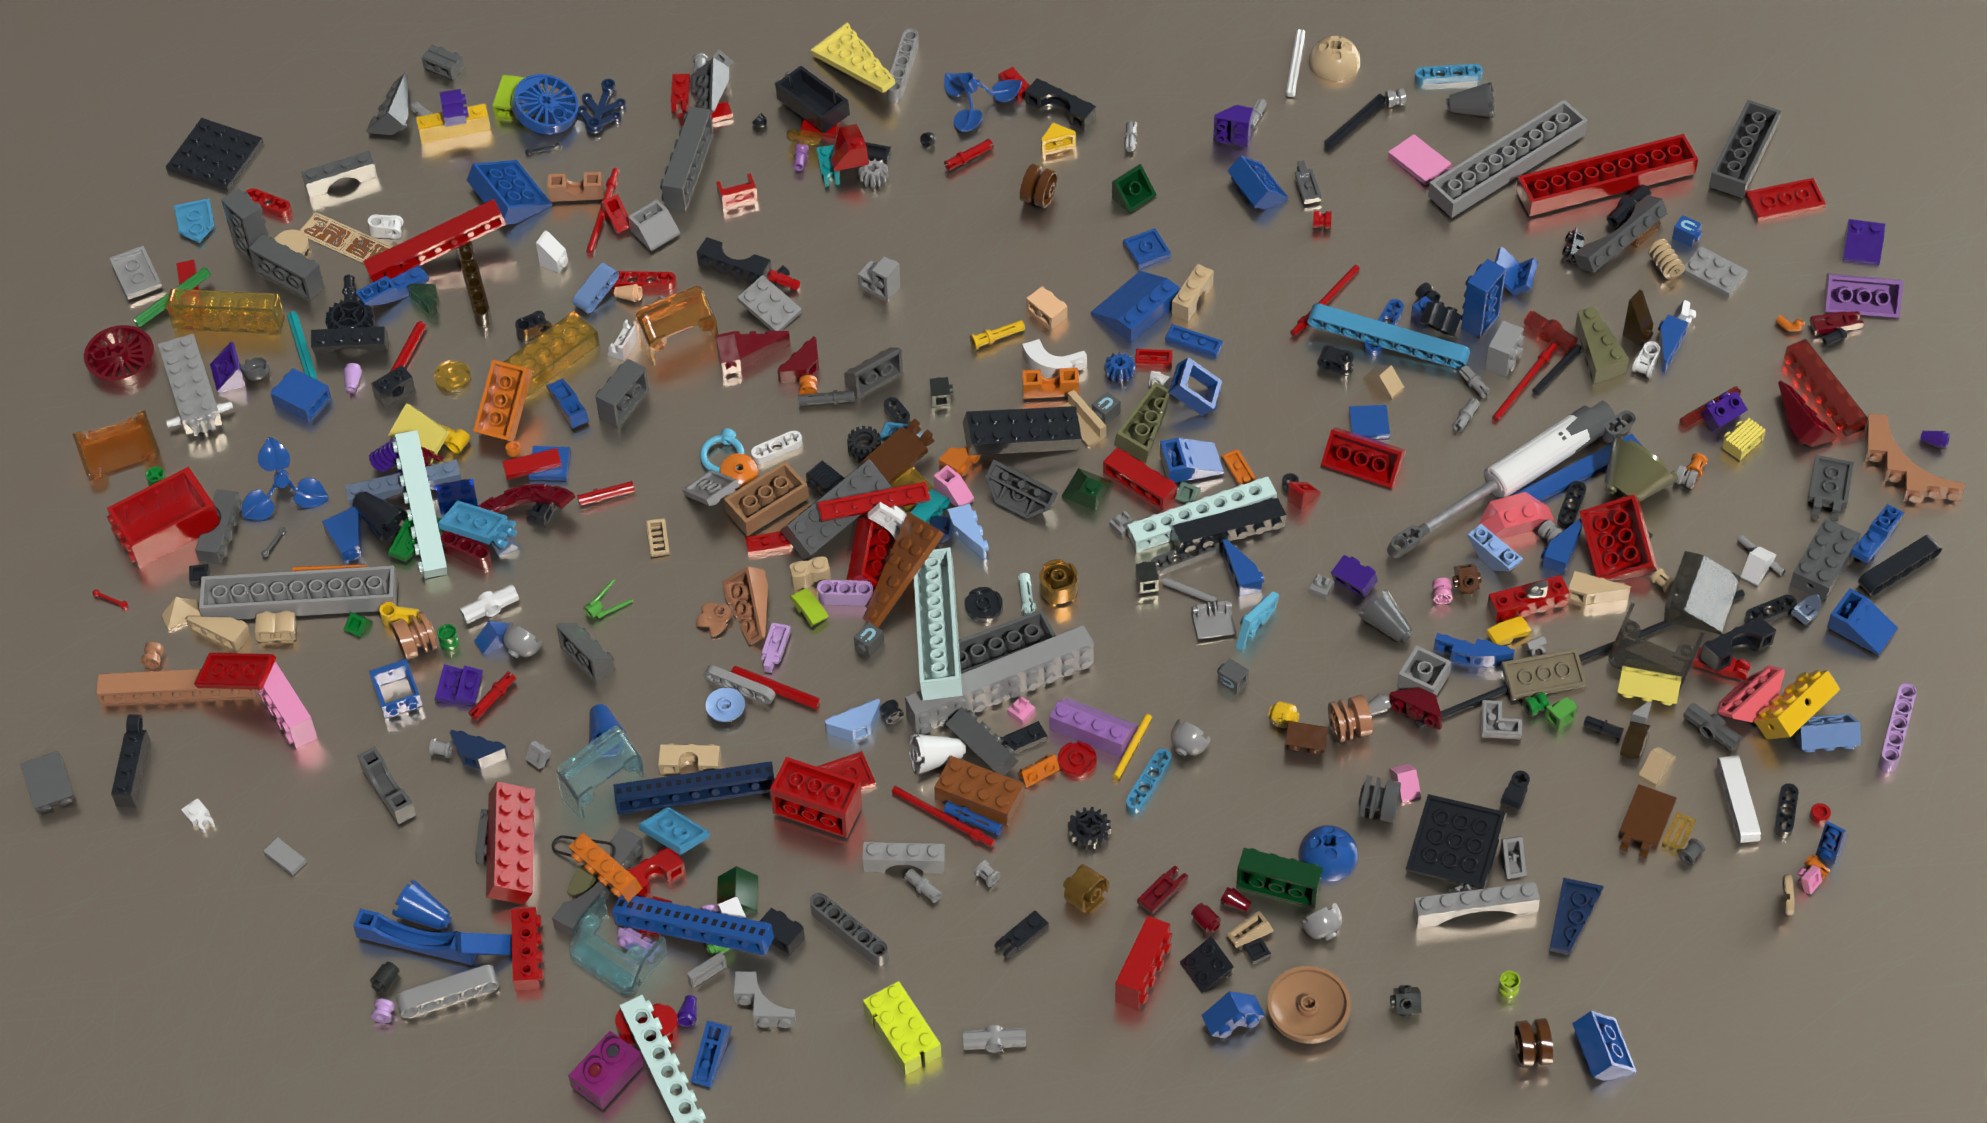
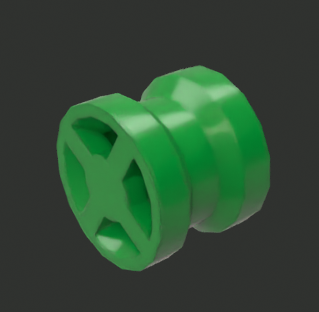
(154, 473)

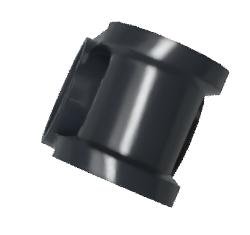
(531, 326)
(1334, 360)
(1515, 792)

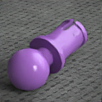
(800, 155)

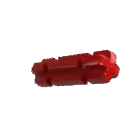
(783, 279)

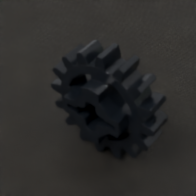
(1089, 827)

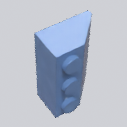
(1828, 733)

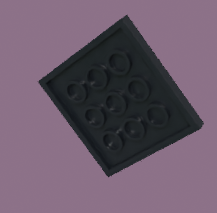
(214, 154)
(1456, 841)

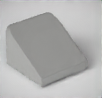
(723, 58)
(1641, 714)

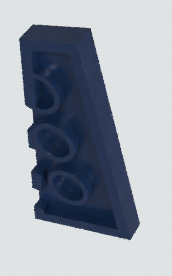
(1573, 910)

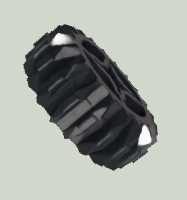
(350, 315)

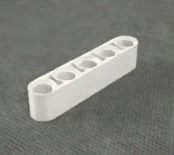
(1738, 799)

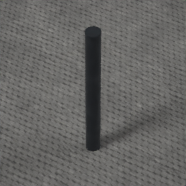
(1556, 369)

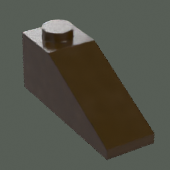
(1638, 320)

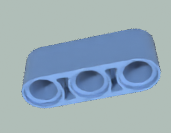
(595, 288)

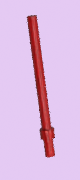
(611, 185)
(1302, 322)
(1543, 358)
(975, 834)

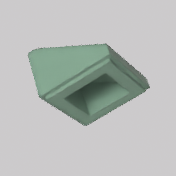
(1187, 492)

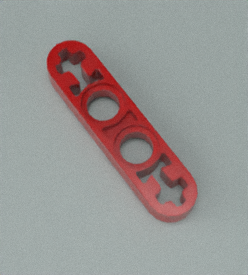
(642, 276)

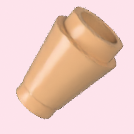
(629, 292)

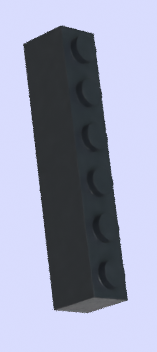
(1228, 525)

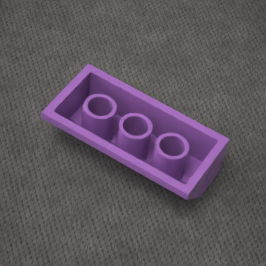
(1863, 294)
(1092, 726)

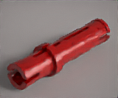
(963, 157)
(605, 493)
(498, 689)

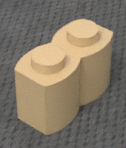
(809, 573)
(276, 626)

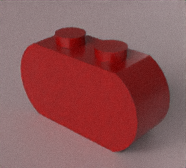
(666, 1016)

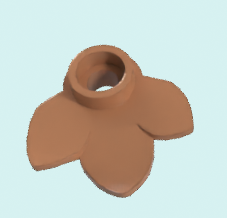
(713, 619)

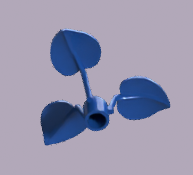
(956, 84)
(276, 457)

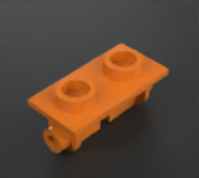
(1043, 768)

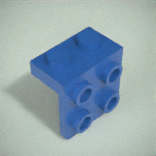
(1518, 275)

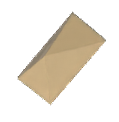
(178, 612)

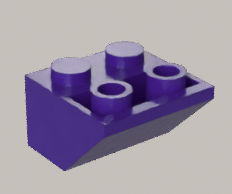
(1233, 125)

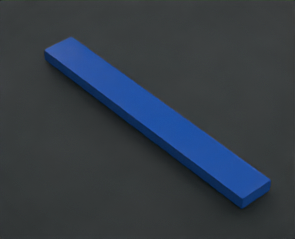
(1575, 472)

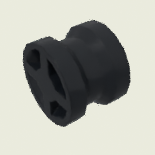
(891, 711)

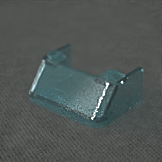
(594, 766)
(607, 962)

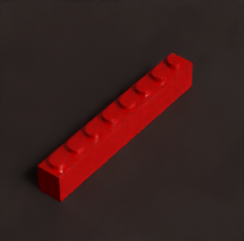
(435, 241)

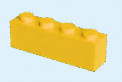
(433, 127)

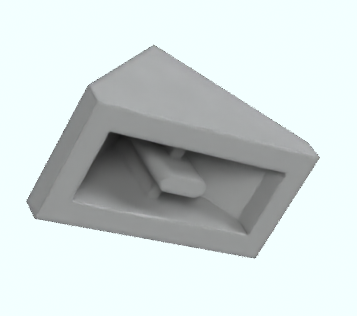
(1513, 857)

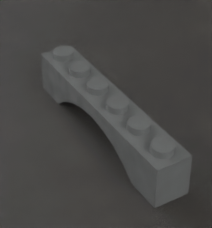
(1599, 252)
(570, 913)

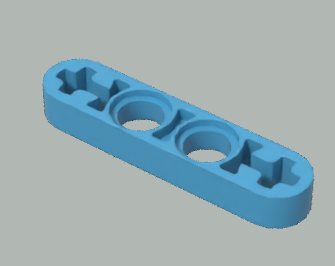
(1448, 71)
(1151, 782)

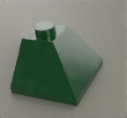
(1087, 489)

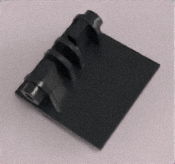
(1207, 964)

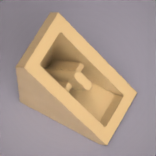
(1385, 380)
(1656, 765)

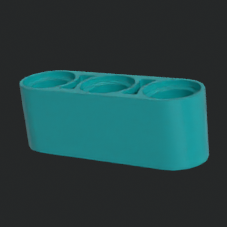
(933, 508)

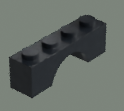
(1043, 95)
(750, 269)
(368, 338)
(1754, 634)

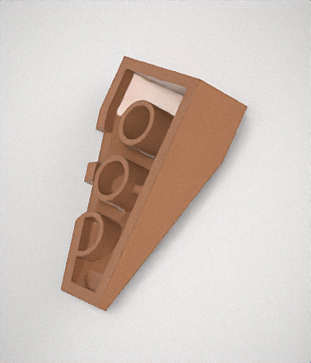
(748, 597)

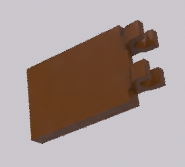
(900, 451)
(1646, 819)

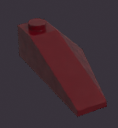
(742, 350)
(1803, 419)

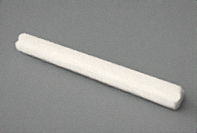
(1295, 63)

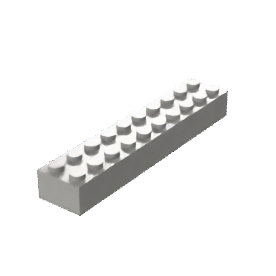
(1507, 158)
(298, 592)
(1005, 679)

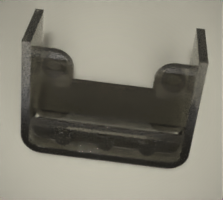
(1639, 653)

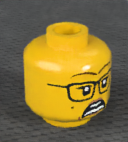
(1282, 713)

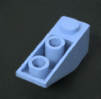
(967, 530)

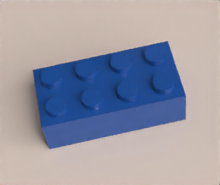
(1483, 298)

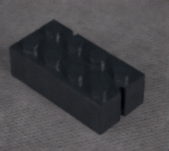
(812, 99)

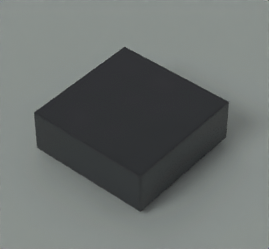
(197, 572)
(1256, 951)

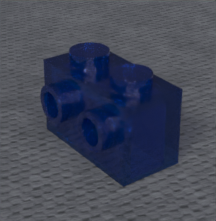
(451, 492)

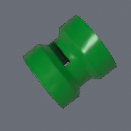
(448, 637)
(1535, 704)

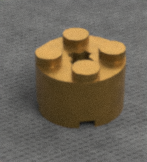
(1058, 582)
(1085, 889)

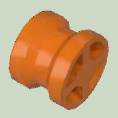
(807, 384)

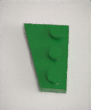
(403, 544)

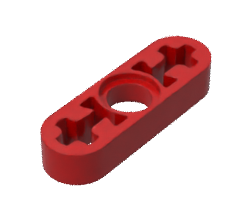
(272, 208)

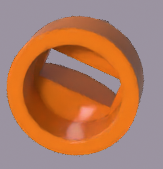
(513, 449)

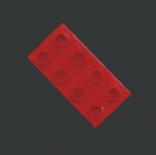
(816, 797)

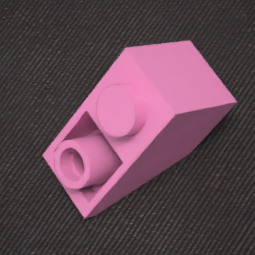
(952, 485)

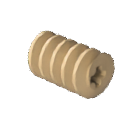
(1666, 259)

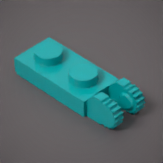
(824, 157)

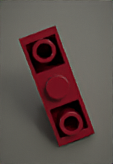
(800, 363)
(1418, 705)

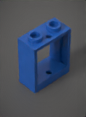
(1183, 393)
(389, 674)

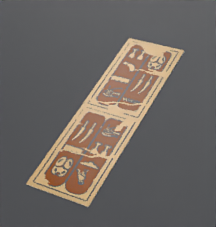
(342, 238)

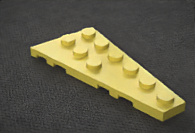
(853, 57)

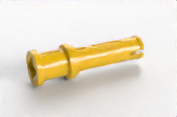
(989, 336)

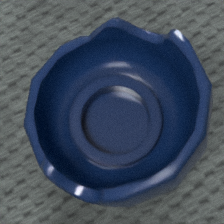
(943, 524)

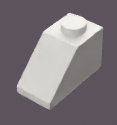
(551, 253)

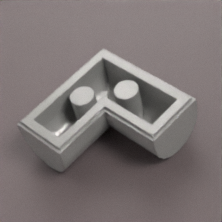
(1497, 727)

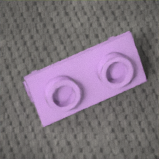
(629, 938)

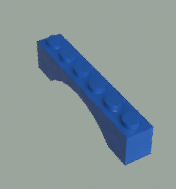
(380, 929)

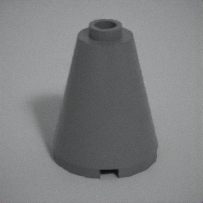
(1473, 101)
(1387, 617)

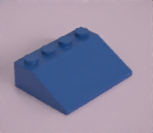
(510, 188)
(1137, 305)

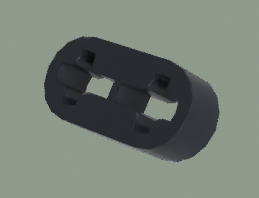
(899, 410)

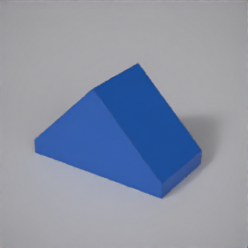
(491, 637)

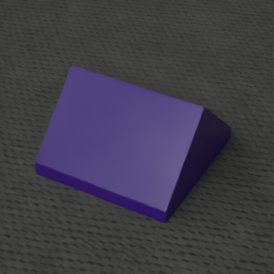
(227, 370)

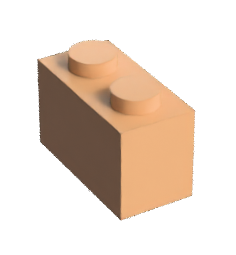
(1046, 307)

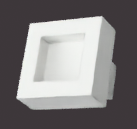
(1684, 313)

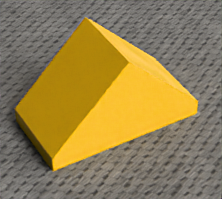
(1057, 138)

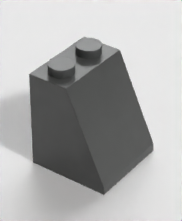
(48, 781)

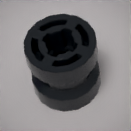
(1427, 290)

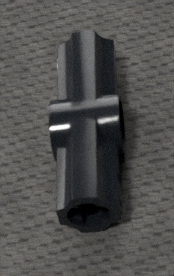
(1627, 205)

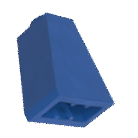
(345, 534)

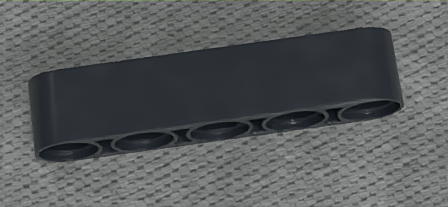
(1900, 565)

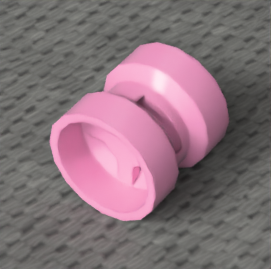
(1442, 591)

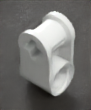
(383, 226)
(1647, 359)

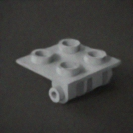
(1213, 619)

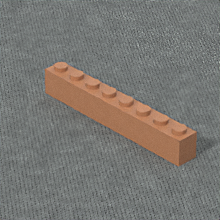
(159, 687)

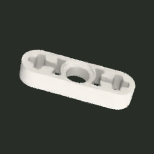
(780, 440)

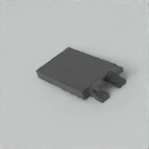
(1830, 485)

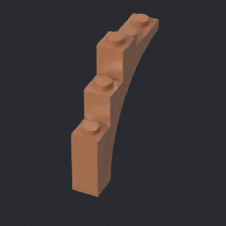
(1899, 468)

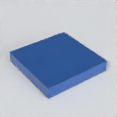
(1146, 248)
(1370, 421)
(555, 474)

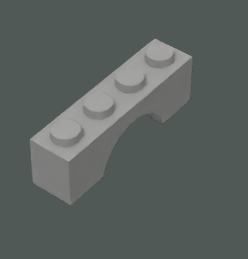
(926, 857)

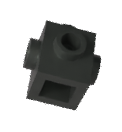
(1406, 1000)

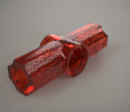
(1550, 330)

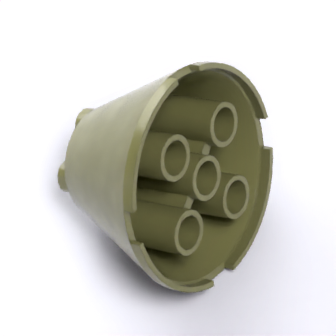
(1635, 470)

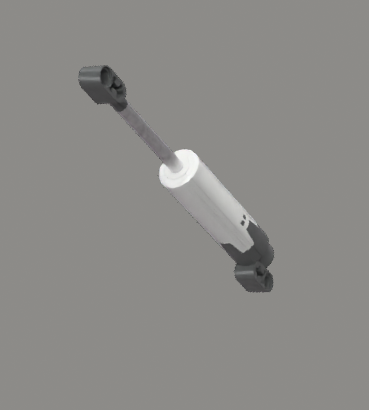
(1527, 464)

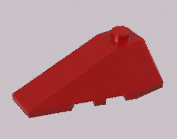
(849, 149)

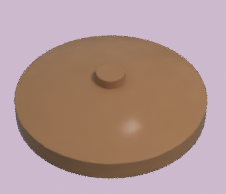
(1308, 1004)

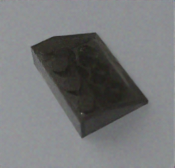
(1701, 594)

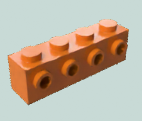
(605, 867)

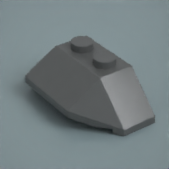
(1019, 491)

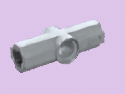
(994, 1038)

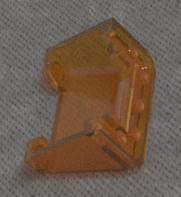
(117, 446)

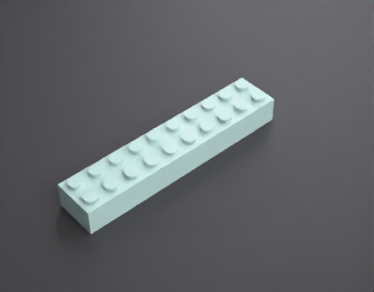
(937, 627)

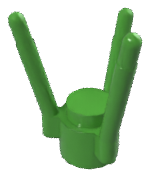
(595, 607)

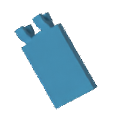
(478, 524)

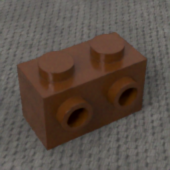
(1306, 737)

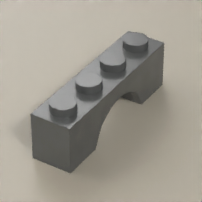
(320, 178)
(213, 545)
(386, 787)

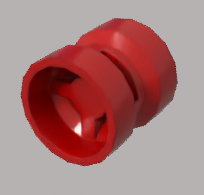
(1321, 219)

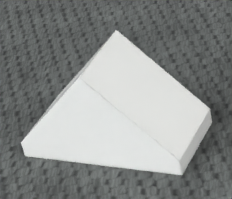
(1757, 565)

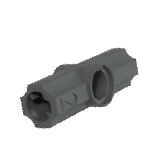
(1712, 726)

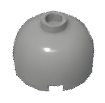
(520, 642)
(1188, 739)
(1323, 923)

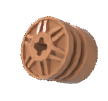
(414, 636)
(1346, 719)

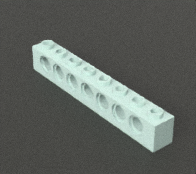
(1240, 496)
(632, 1012)

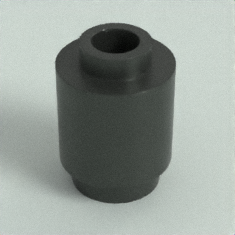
(384, 977)

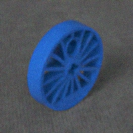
(550, 107)

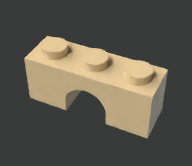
(1186, 299)
(674, 756)

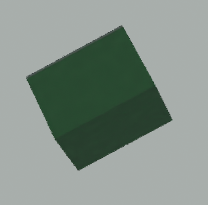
(1132, 189)
(739, 884)

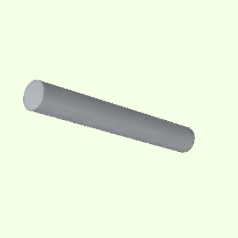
(1750, 546)
(1189, 590)

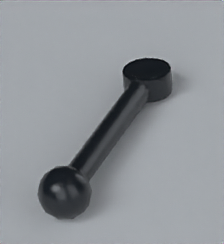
(557, 146)

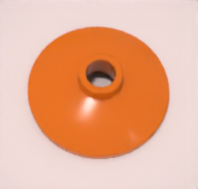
(744, 476)

